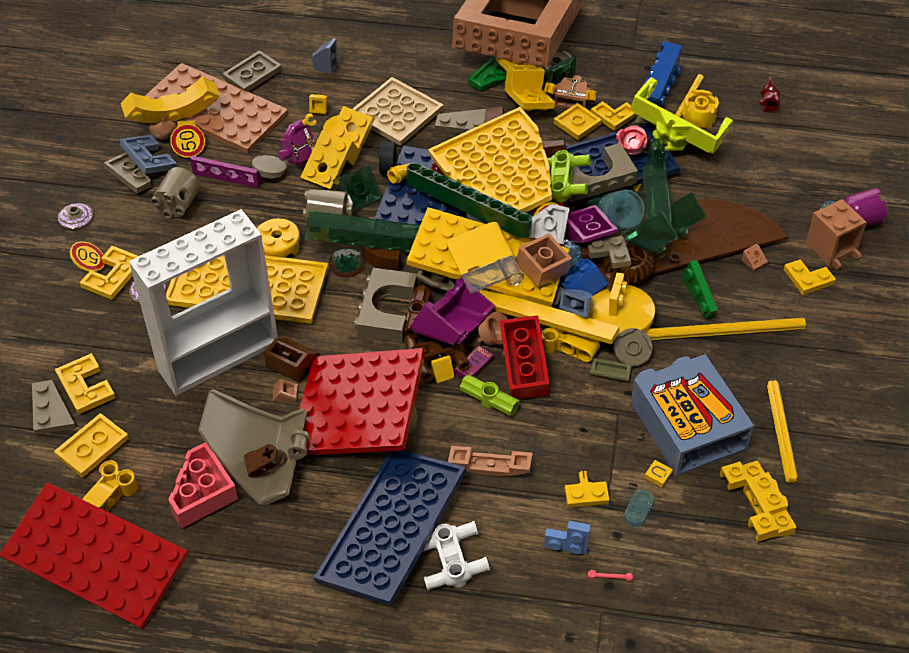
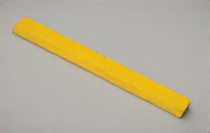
(552, 317)

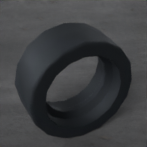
(387, 156)

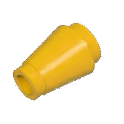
(397, 173)

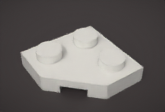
(552, 221)

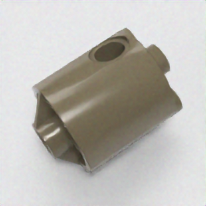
(176, 192)
(328, 202)

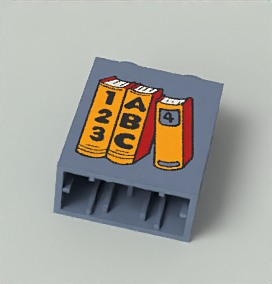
(691, 414)

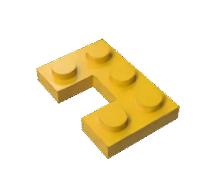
(110, 285)
(81, 396)

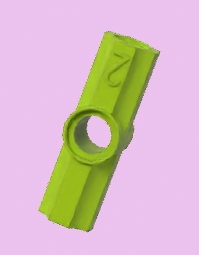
(489, 395)

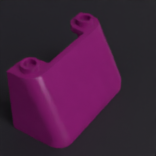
(453, 315)

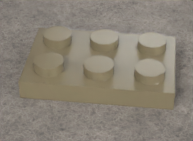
(252, 71)

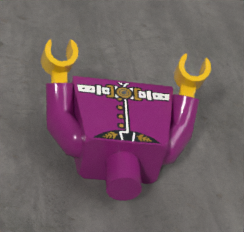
(298, 142)

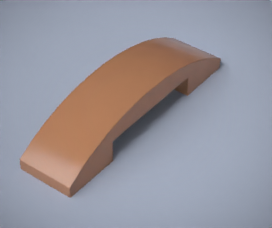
(491, 464)

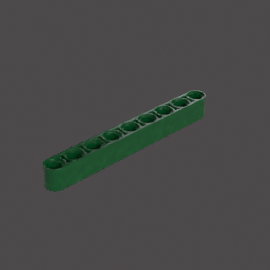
(469, 200)

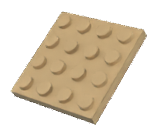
(398, 110)

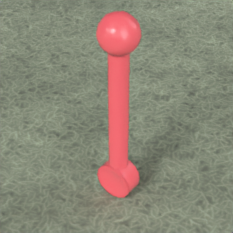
(592, 575)

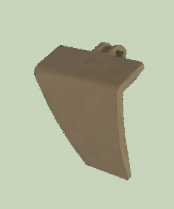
(238, 428)

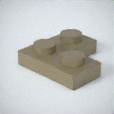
(613, 247)

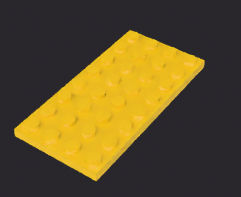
(433, 255)
(292, 282)

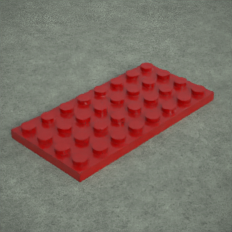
(94, 555)

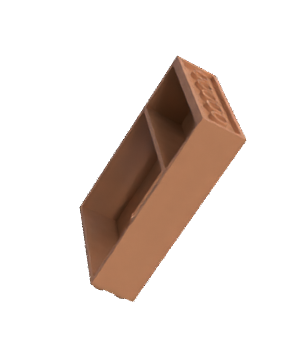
(514, 39)

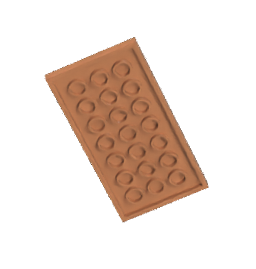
(234, 118)

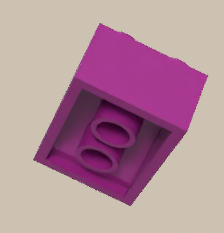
(588, 225)

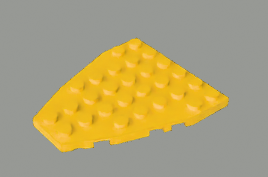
(500, 160)

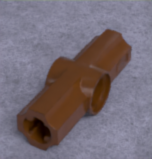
(420, 297)

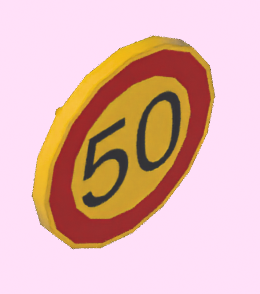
(187, 140)
(87, 256)

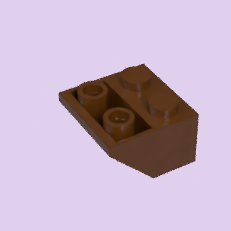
(289, 358)

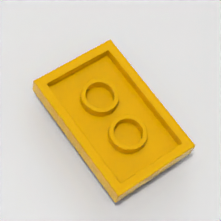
(91, 445)

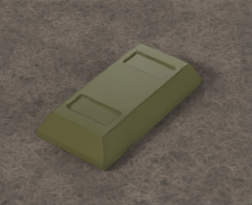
(610, 370)

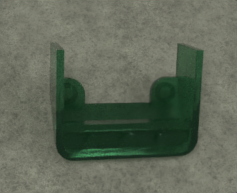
(658, 231)

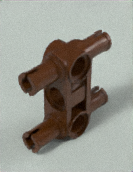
(435, 350)

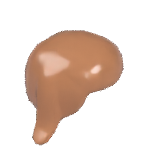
(162, 130)

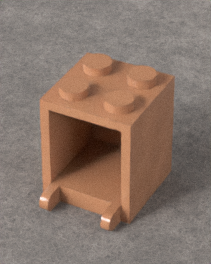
(836, 233)

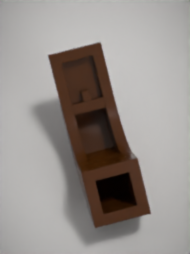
(381, 257)

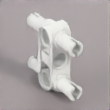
(452, 556)

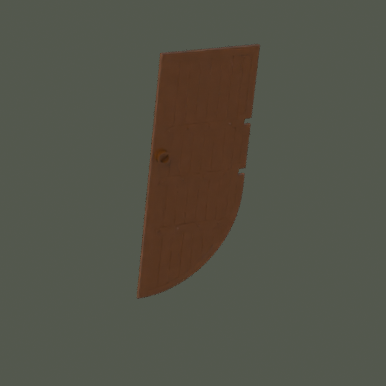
(724, 231)

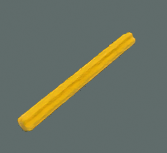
(782, 432)

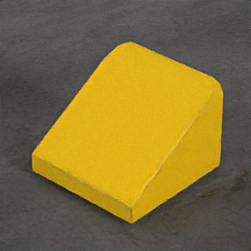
(442, 369)

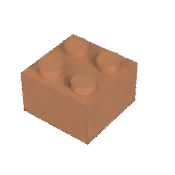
(543, 260)

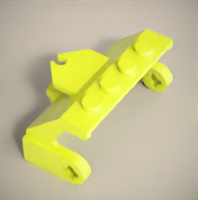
(672, 129)

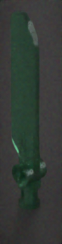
(655, 181)

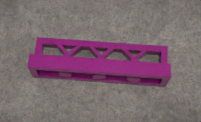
(226, 172)

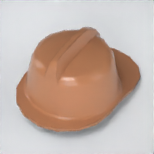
(490, 329)

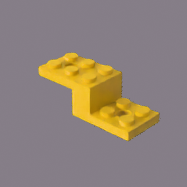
(525, 85)
(337, 148)

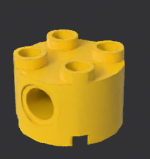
(700, 108)

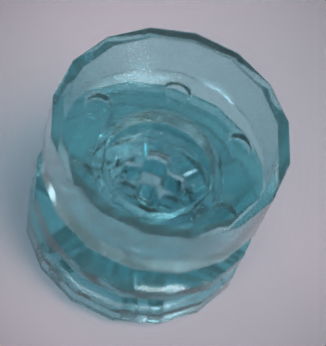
(630, 208)

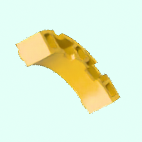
(172, 106)

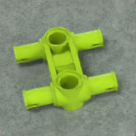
(562, 174)

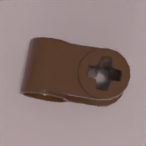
(263, 460)

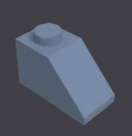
(326, 57)
(575, 301)

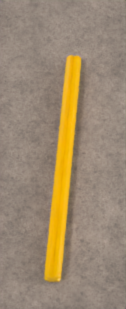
(726, 328)

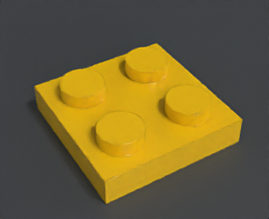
(577, 121)

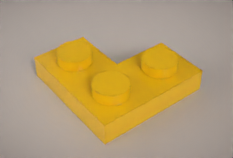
(614, 118)
(808, 281)

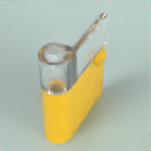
(485, 258)

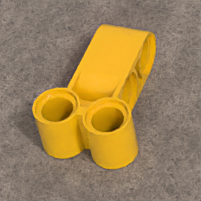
(569, 343)
(111, 487)

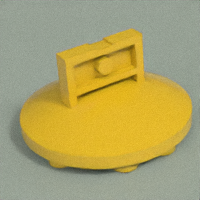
(623, 306)

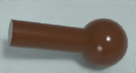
(608, 276)

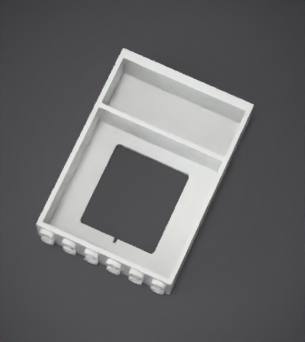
(220, 329)

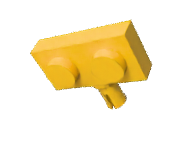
(586, 492)

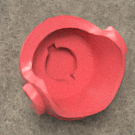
(632, 139)

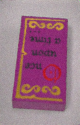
(478, 359)

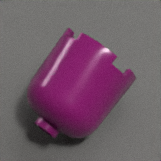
(868, 206)

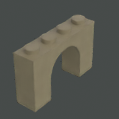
(621, 174)
(381, 285)

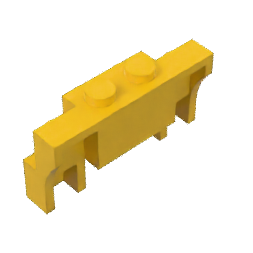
(764, 497)

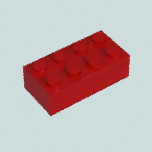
(524, 357)

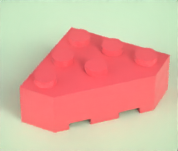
(200, 487)

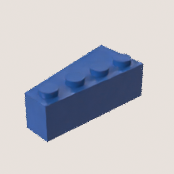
(665, 71)

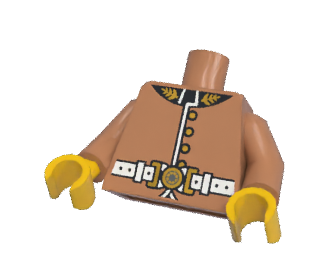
(570, 92)

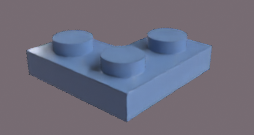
(573, 540)

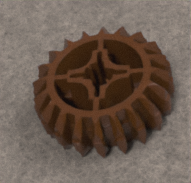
(640, 268)

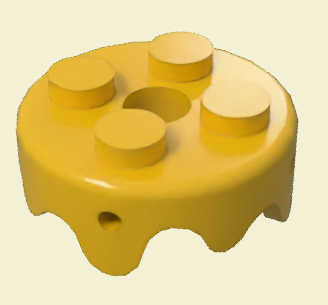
(281, 246)

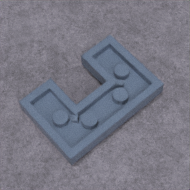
(139, 150)

